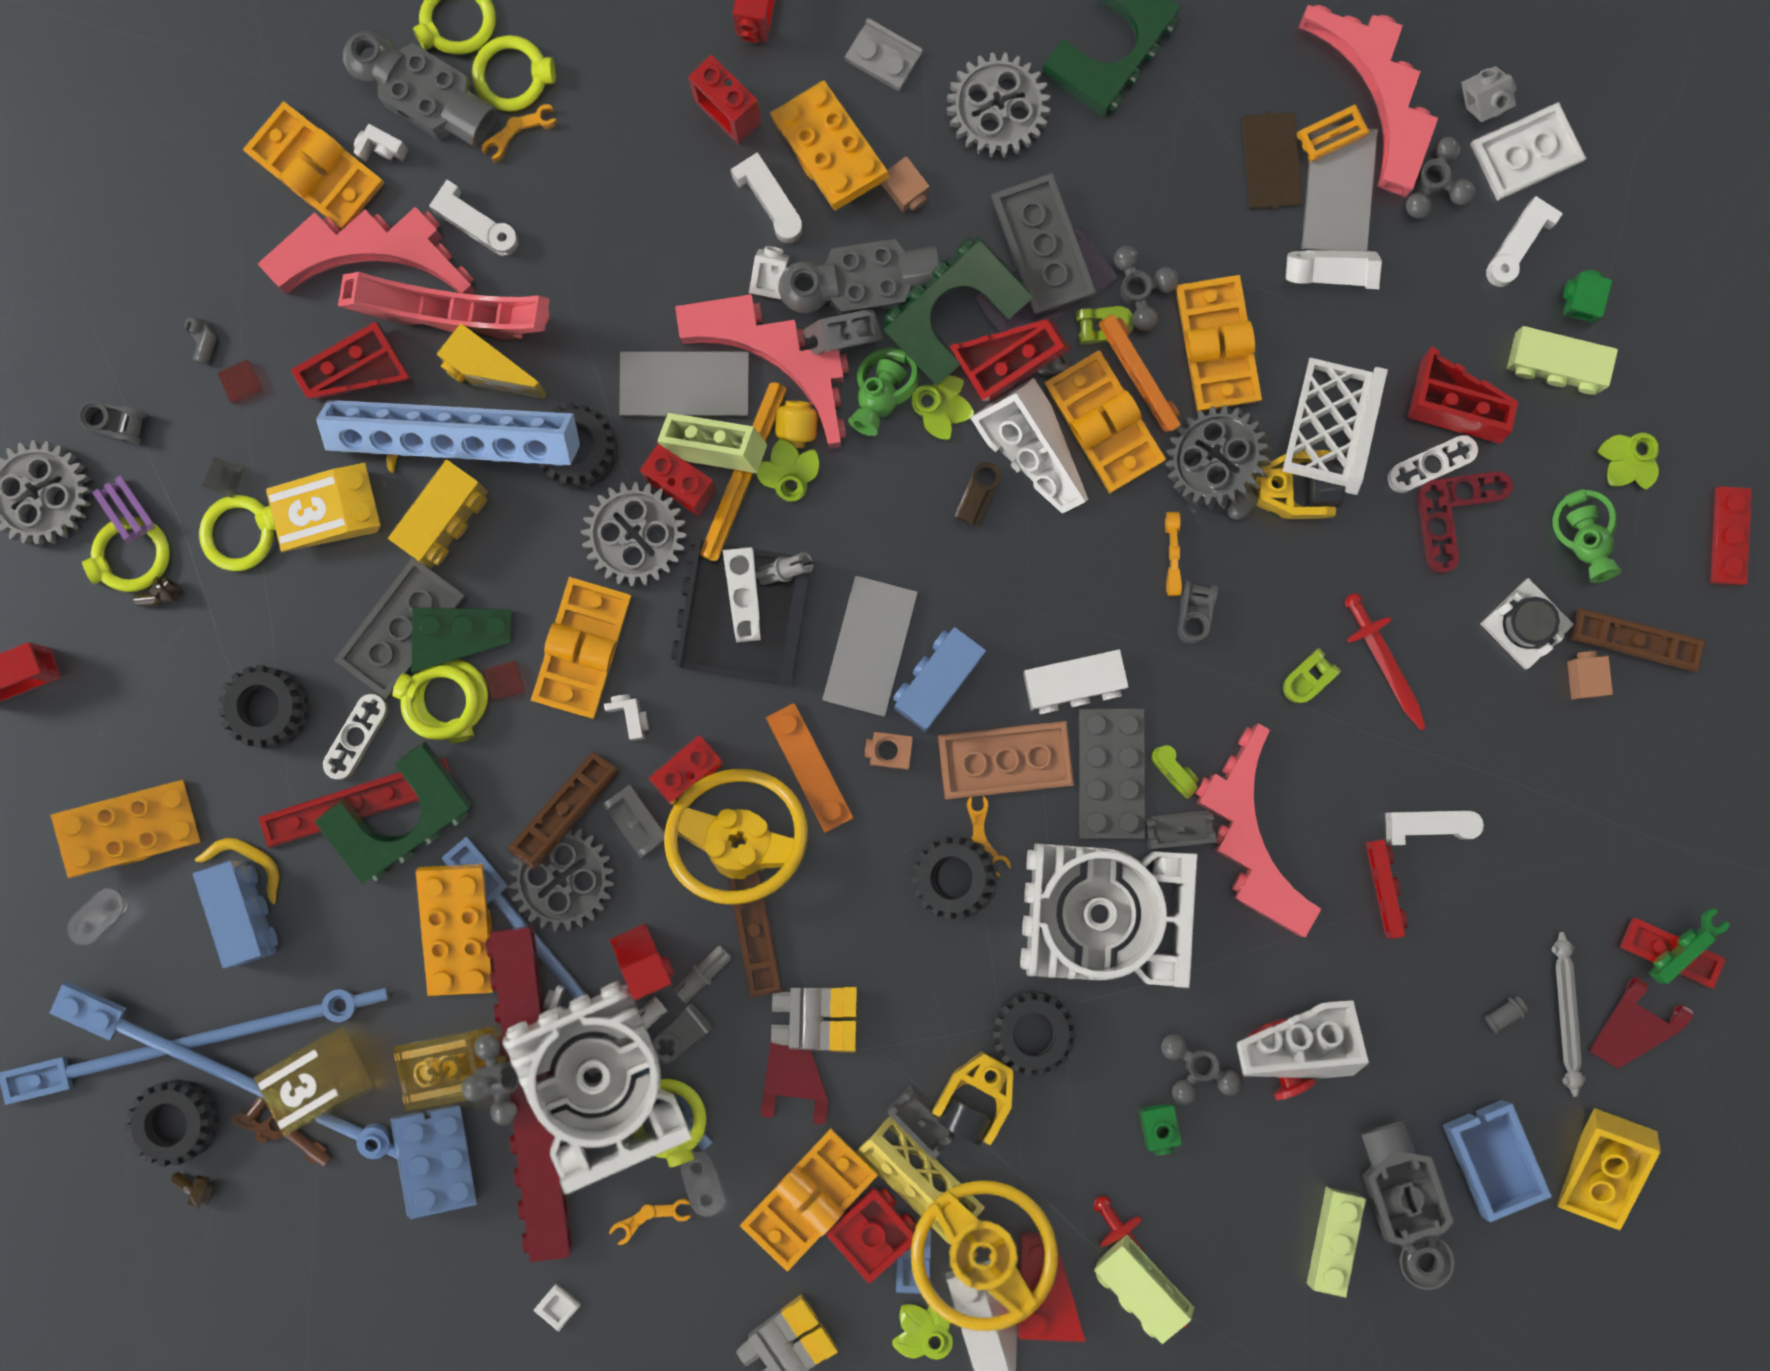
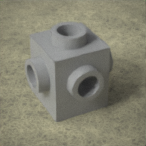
(1489, 93)

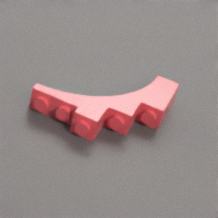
(1391, 83)
(321, 246)
(413, 305)
(735, 324)
(1233, 800)

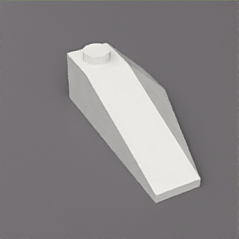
(1029, 436)
(1308, 1045)
(986, 1348)

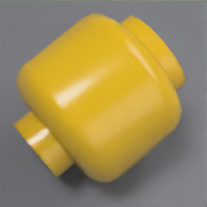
(796, 422)

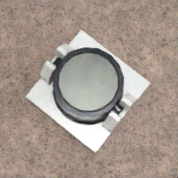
(1528, 622)

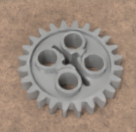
(986, 80)
(655, 515)
(50, 517)

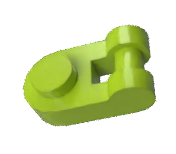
(1087, 316)
(1301, 685)
(1181, 778)

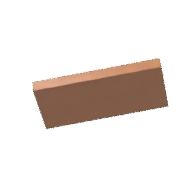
(1005, 760)

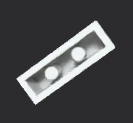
(1075, 681)

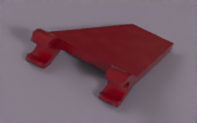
(1634, 1029)
(793, 1075)

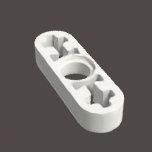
(1449, 446)
(350, 761)

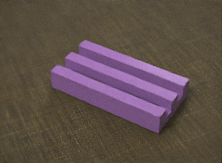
(110, 490)

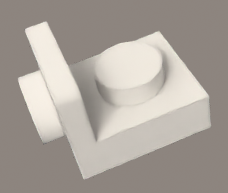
(384, 144)
(767, 271)

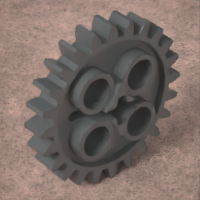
(1237, 433)
(579, 902)

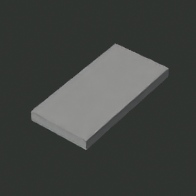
(1340, 195)
(684, 384)
(870, 646)

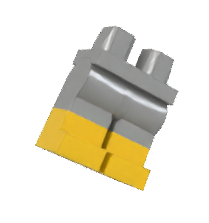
(807, 1013)
(775, 1338)

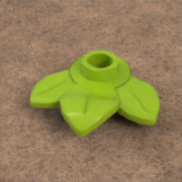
(947, 406)
(1627, 463)
(788, 465)
(919, 1329)

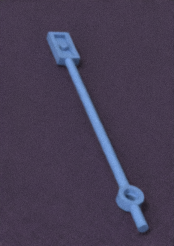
(467, 853)
(105, 1019)
(57, 1075)

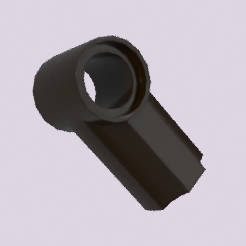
(977, 496)

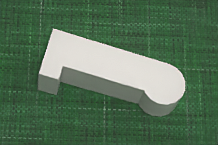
(771, 196)
(497, 237)
(1505, 264)
(1335, 267)
(743, 593)
(1459, 823)

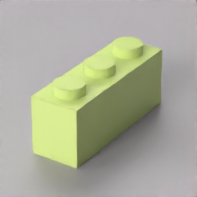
(1562, 360)
(713, 442)
(1336, 1241)
(1143, 1289)

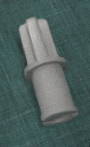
(784, 568)
(702, 974)

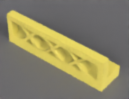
(911, 1184)

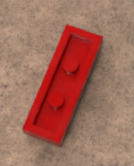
(1731, 536)
(1386, 888)
(1651, 942)

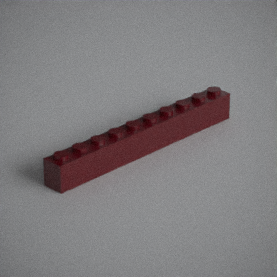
(543, 1197)

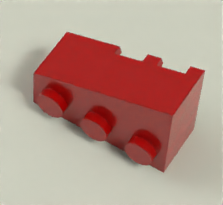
(1009, 357)
(352, 365)
(1460, 402)
(641, 962)
(1057, 1315)

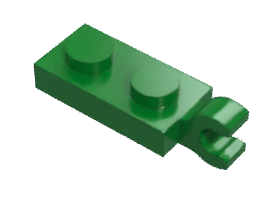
(1690, 946)

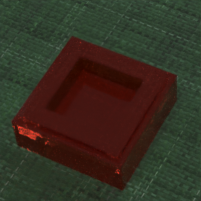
(239, 381)
(504, 680)

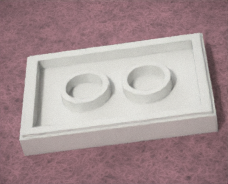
(1528, 151)

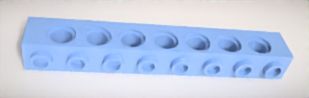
(449, 432)

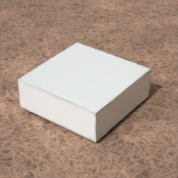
(557, 1307)

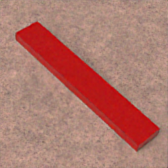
(366, 798)

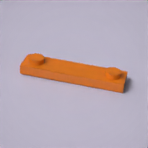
(1163, 411)
(809, 767)

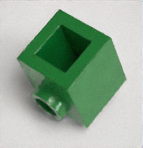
(1586, 296)
(1160, 1128)

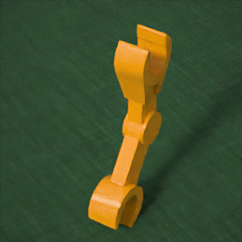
(514, 126)
(1173, 581)
(979, 836)
(647, 1212)

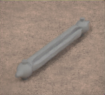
(1568, 1014)

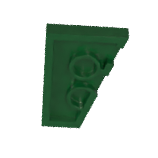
(453, 633)

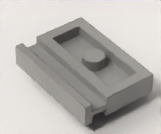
(883, 55)

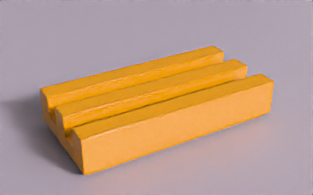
(1309, 145)

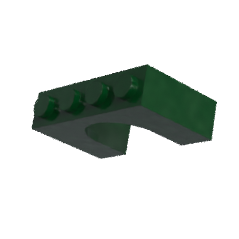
(1100, 83)
(972, 267)
(371, 852)

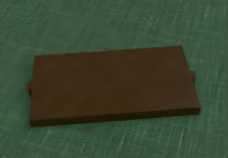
(1271, 160)

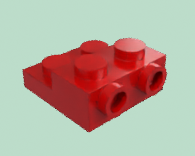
(873, 1233)

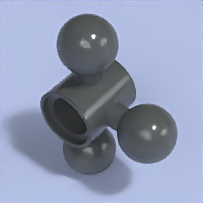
(1460, 191)
(1165, 280)
(492, 1080)
(1185, 1091)

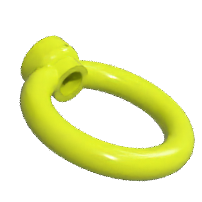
(429, 36)
(542, 71)
(263, 519)
(99, 570)
(408, 689)
(423, 714)
(683, 1152)

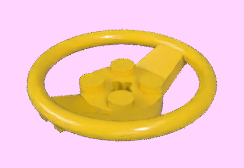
(720, 832)
(1001, 1275)

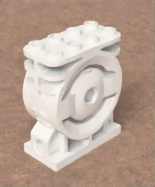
(1053, 956)
(532, 1053)

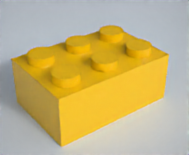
(439, 515)

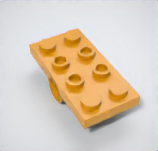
(829, 145)
(313, 165)
(1218, 343)
(1104, 421)
(581, 648)
(125, 829)
(455, 929)
(809, 1199)

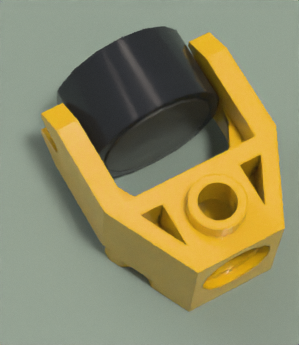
(1322, 495)
(964, 1118)

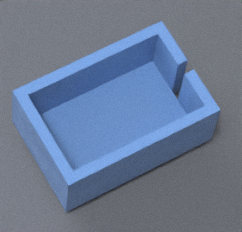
(938, 678)
(236, 913)
(433, 1161)
(1497, 1161)

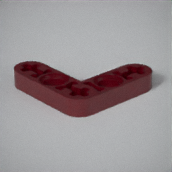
(1449, 500)

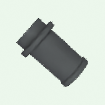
(1507, 1014)

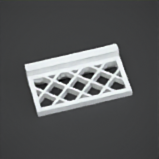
(1360, 436)

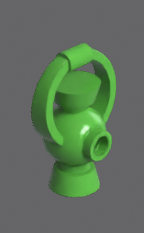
(878, 395)
(1592, 542)

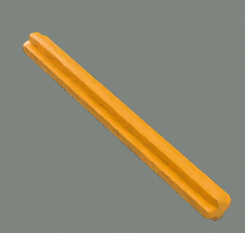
(740, 479)

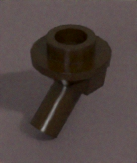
(162, 591)
(198, 1192)

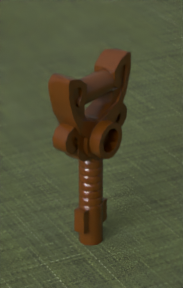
(269, 1130)

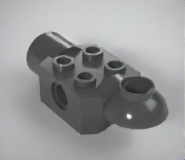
(420, 88)
(859, 278)
(1409, 1203)

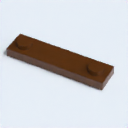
(1637, 640)
(563, 810)
(756, 940)

